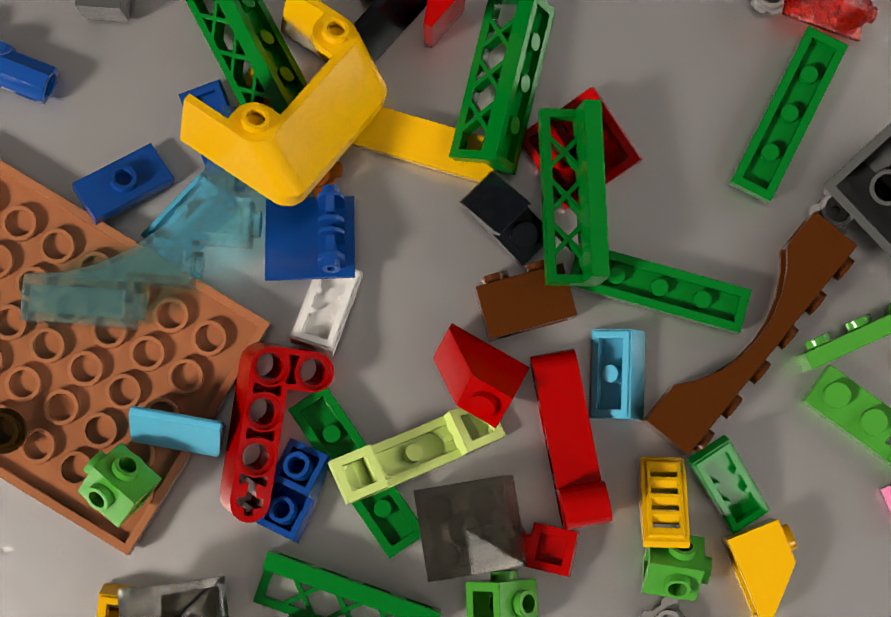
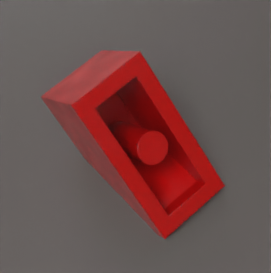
(478, 374)

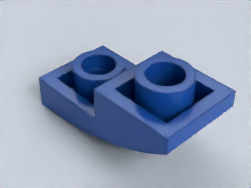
(296, 490)

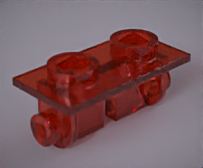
(834, 16)

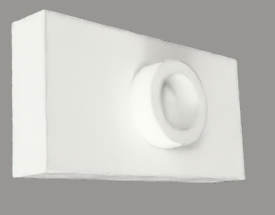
(325, 313)

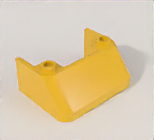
(294, 150)

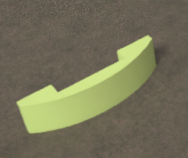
(411, 454)

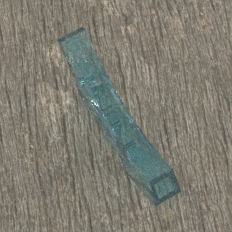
(110, 291)

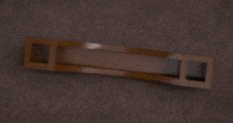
(805, 267)

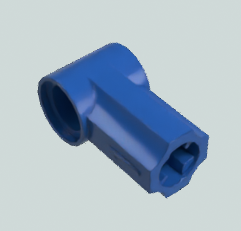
(26, 75)

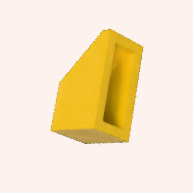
(762, 563)

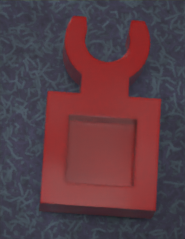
(551, 548)

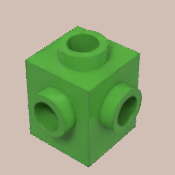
(118, 483)
(676, 571)
(502, 596)

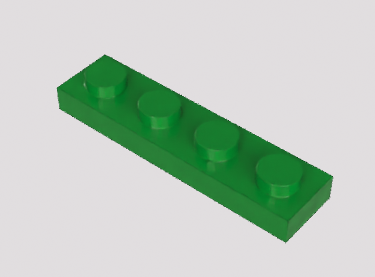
(788, 115)
(672, 292)
(335, 435)

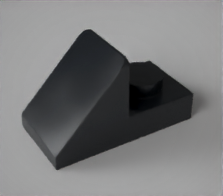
(505, 217)

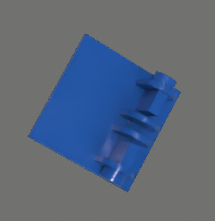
(311, 238)

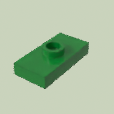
(728, 484)

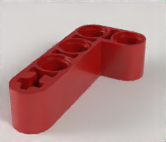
(267, 429)
(569, 440)

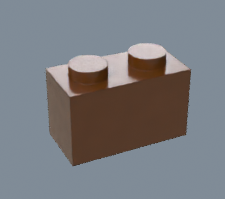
(522, 302)

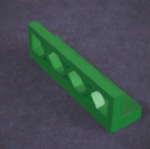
(256, 41)
(514, 90)
(590, 194)
(334, 583)

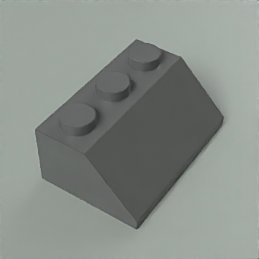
(865, 188)

